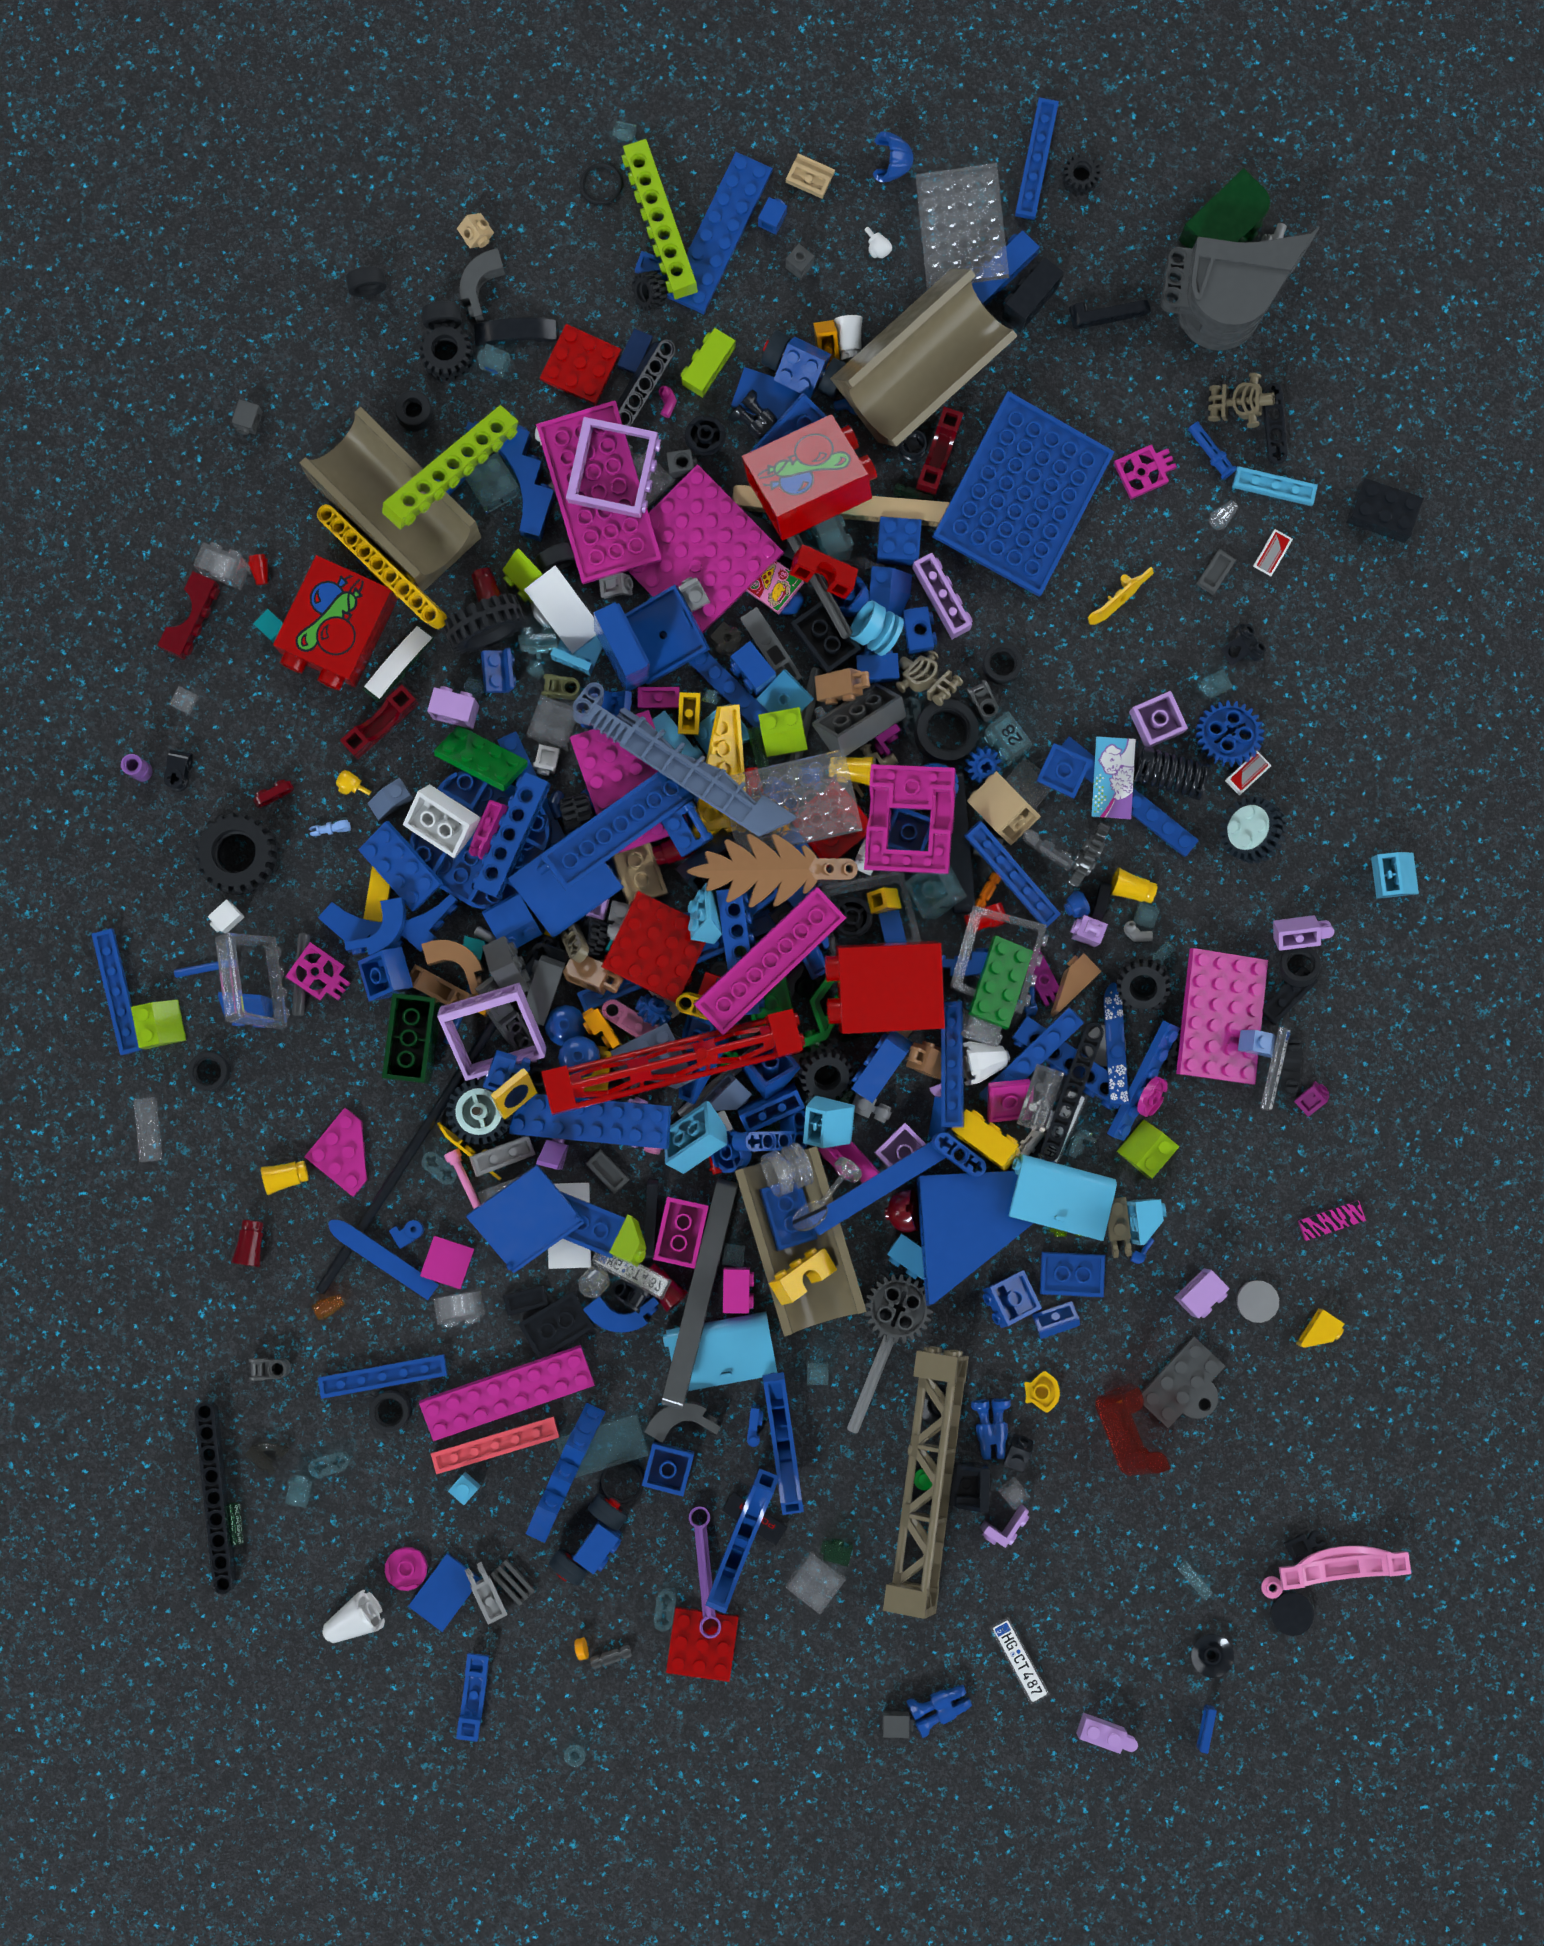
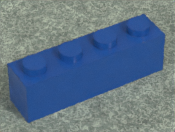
(1020, 253)

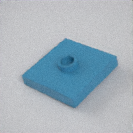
(784, 694)

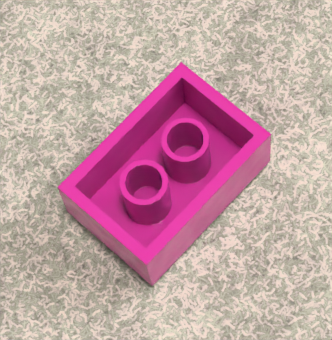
(681, 1232)
(737, 1290)

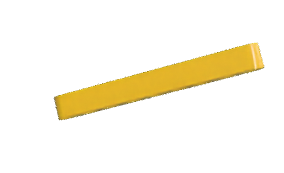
(387, 571)

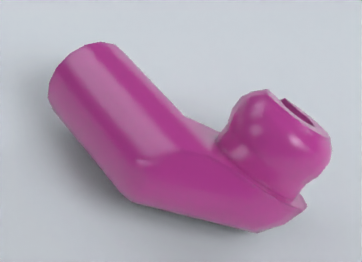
(669, 401)

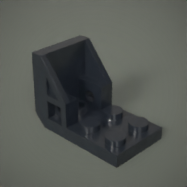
(968, 1486)

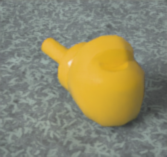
(349, 782)

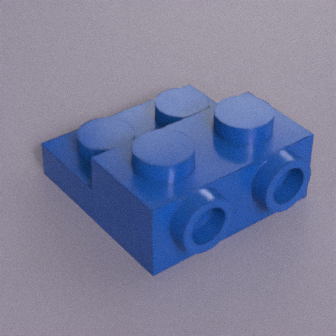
(1011, 1299)

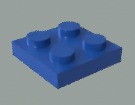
(1063, 770)

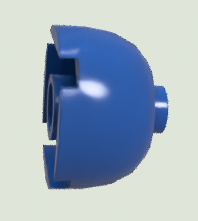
(855, 600)
(564, 1023)
(578, 1051)
(729, 1159)

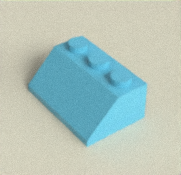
(695, 1138)
(1144, 1218)

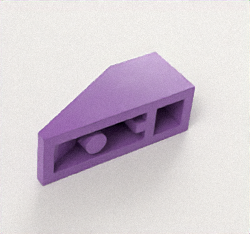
(553, 1154)

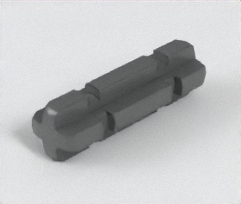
(611, 1657)

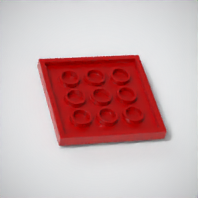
(654, 948)

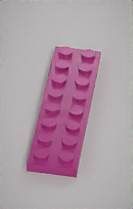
(769, 960)
(506, 1393)

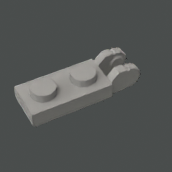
(486, 1595)

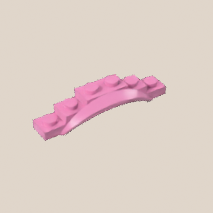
(1344, 1563)

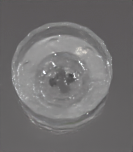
(787, 1169)

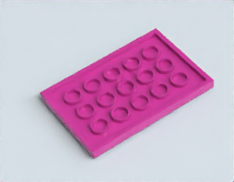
(613, 773)
(1220, 1000)

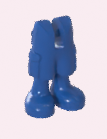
(991, 1433)
(943, 1704)

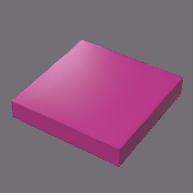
(1006, 1099)
(447, 1262)

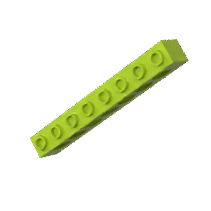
(637, 154)
(498, 420)

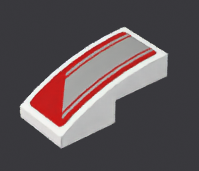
(1272, 552)
(1248, 773)

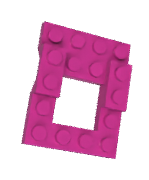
(910, 789)

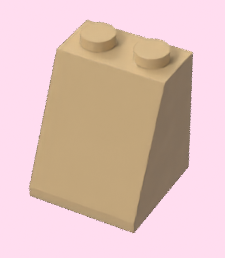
(1003, 808)

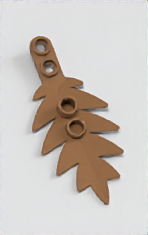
(769, 870)

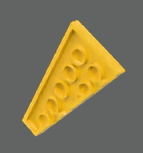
(724, 753)

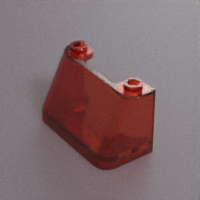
(1115, 1415)

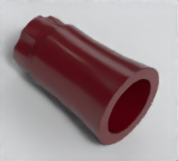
(484, 584)
(668, 853)
(249, 1244)
(674, 1292)

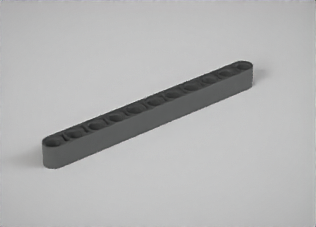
(700, 1294)

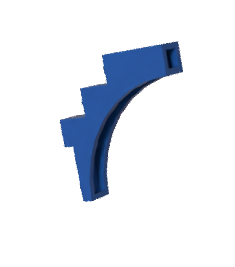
(528, 469)
(416, 930)
(783, 1443)
(565, 1472)
(741, 1540)

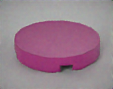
(1152, 1096)
(406, 1568)

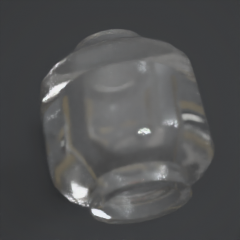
(594, 1282)

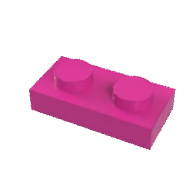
(658, 697)

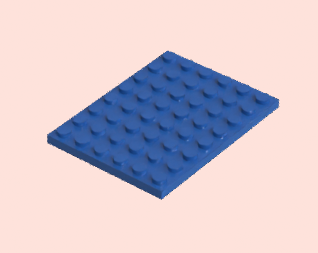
(1023, 494)

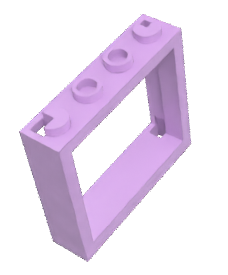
(580, 460)
(483, 1002)

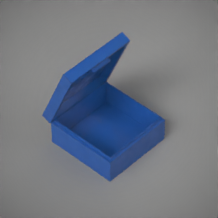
(635, 642)

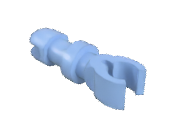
(340, 826)

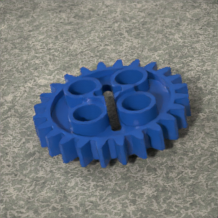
(1218, 719)

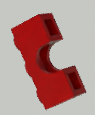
(839, 575)

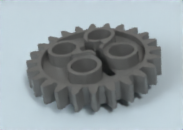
(1086, 861)
(880, 1301)

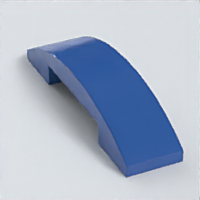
(473, 1697)

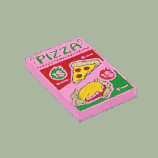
(775, 587)

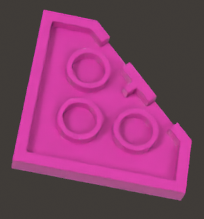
(342, 1152)

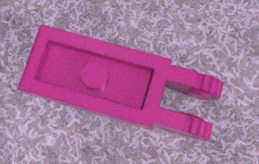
(487, 828)

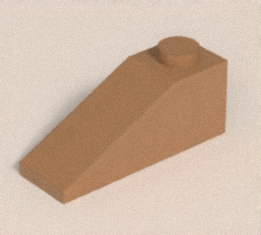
(1074, 980)

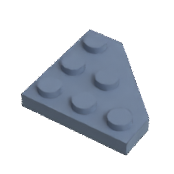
(654, 1037)

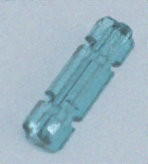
(1196, 1582)

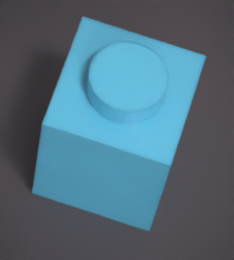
(464, 1488)

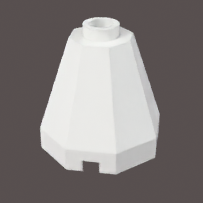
(982, 1061)

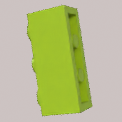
(708, 362)

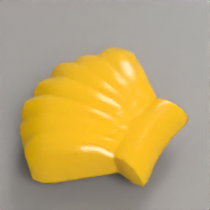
(1043, 1391)

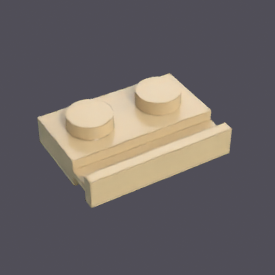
(810, 176)

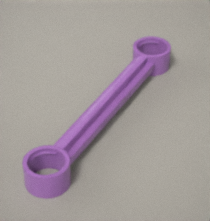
(704, 1569)

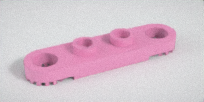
(627, 1019)

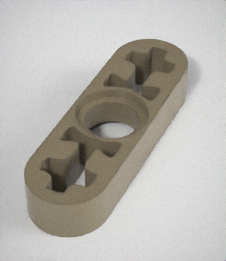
(575, 943)

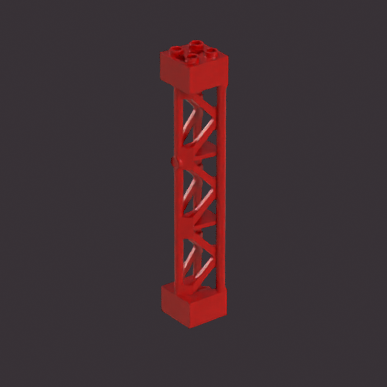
(778, 1034)

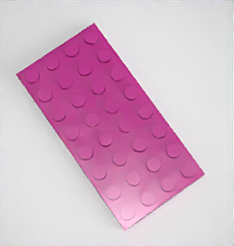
(600, 539)

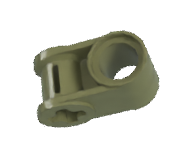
(556, 687)

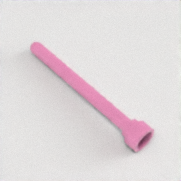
(455, 1159)

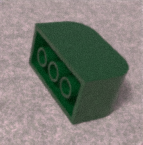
(1231, 214)
(411, 1038)

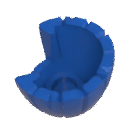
(900, 157)

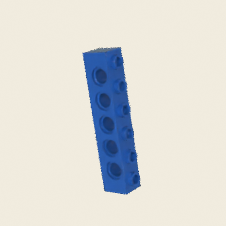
(522, 828)
(730, 939)
(1065, 1051)

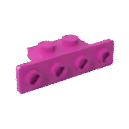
(852, 1153)

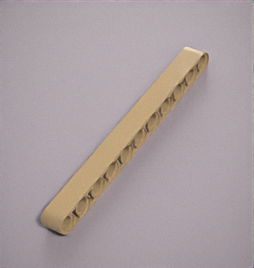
(871, 510)

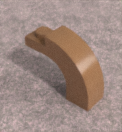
(445, 950)
(436, 987)

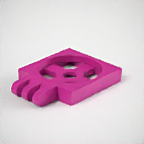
(1158, 463)
(332, 983)

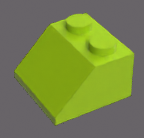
(520, 573)
(783, 732)
(158, 1024)
(1147, 1149)

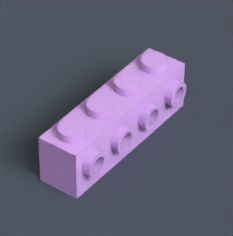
(940, 592)

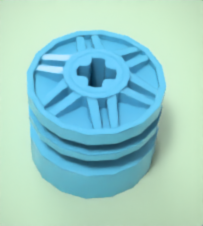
(876, 628)

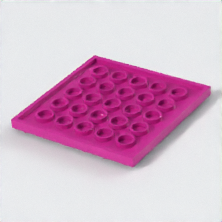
(709, 539)

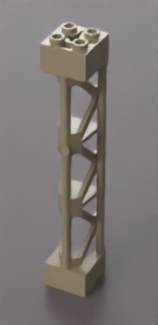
(911, 1597)

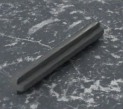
(299, 994)

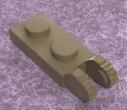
(1119, 1227)

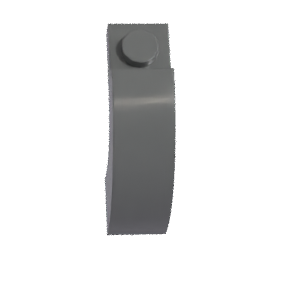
(479, 271)
(670, 1416)

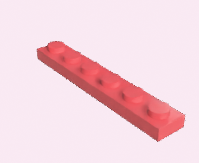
(495, 1445)

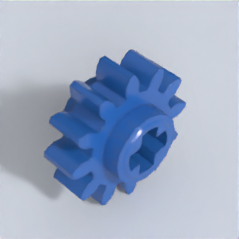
(976, 769)
(653, 1010)

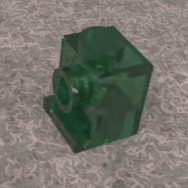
(836, 1551)

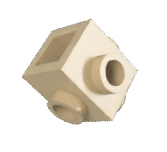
(475, 230)

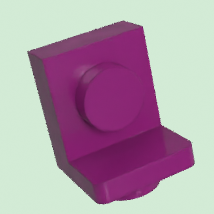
(889, 736)
(1312, 1098)

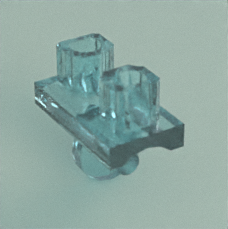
(537, 643)

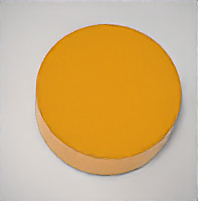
(581, 1649)

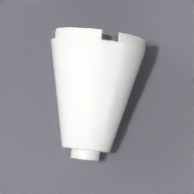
(354, 1619)

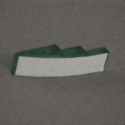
(397, 663)

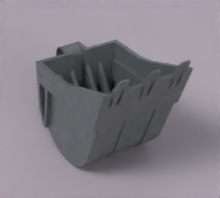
(1228, 286)

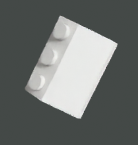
(441, 820)

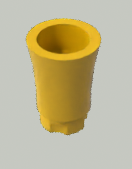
(860, 769)
(1132, 887)
(283, 1176)

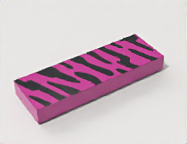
(1331, 1220)

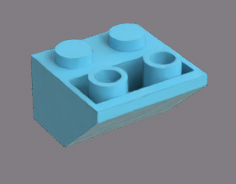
(1394, 874)
(705, 916)
(828, 1123)

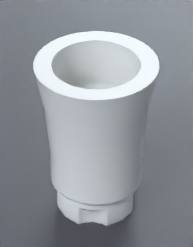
(849, 335)

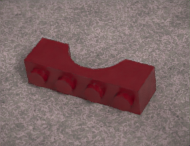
(939, 451)
(180, 639)
(367, 734)

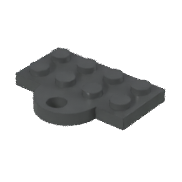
(1184, 1384)

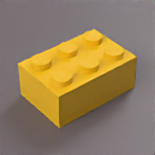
(988, 1140)

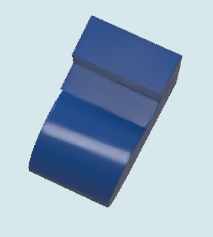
(410, 1233)

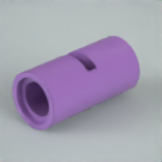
(131, 762)

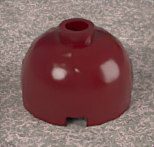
(903, 1211)

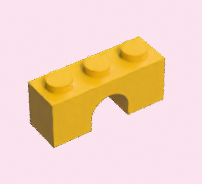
(789, 1284)

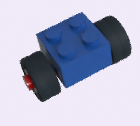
(800, 365)
(595, 1548)

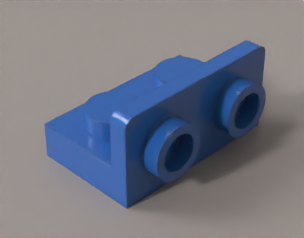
(498, 671)

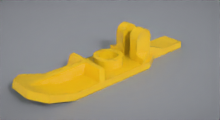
(1121, 596)
(458, 1142)

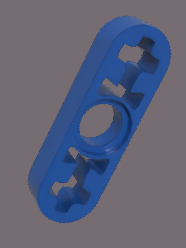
(950, 1155)

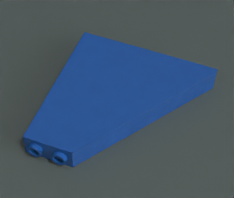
(963, 1225)

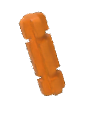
(987, 890)

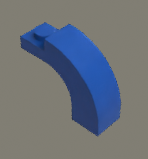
(388, 934)
(614, 1321)

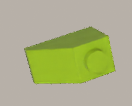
(629, 1243)

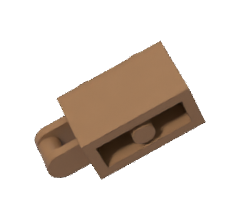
(841, 685)
(592, 976)
(925, 1059)

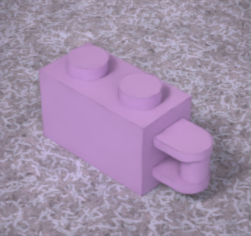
(1088, 931)
(1300, 932)
(1105, 1734)

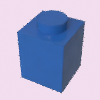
(772, 215)

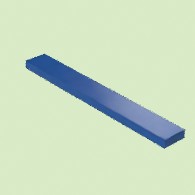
(882, 1184)

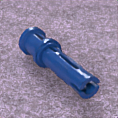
(1217, 457)

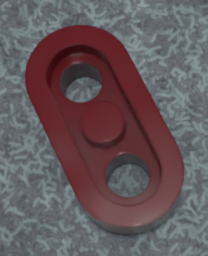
(279, 790)

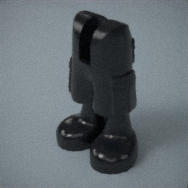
(762, 424)

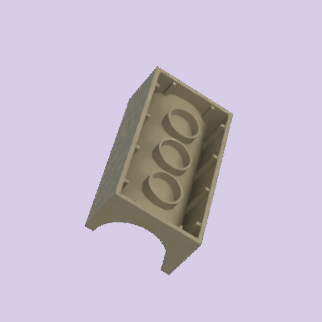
(922, 358)
(364, 474)
(826, 1299)

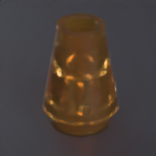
(326, 1307)

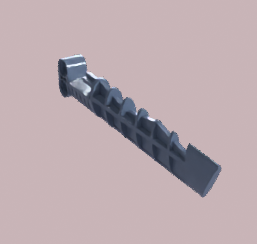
(694, 775)

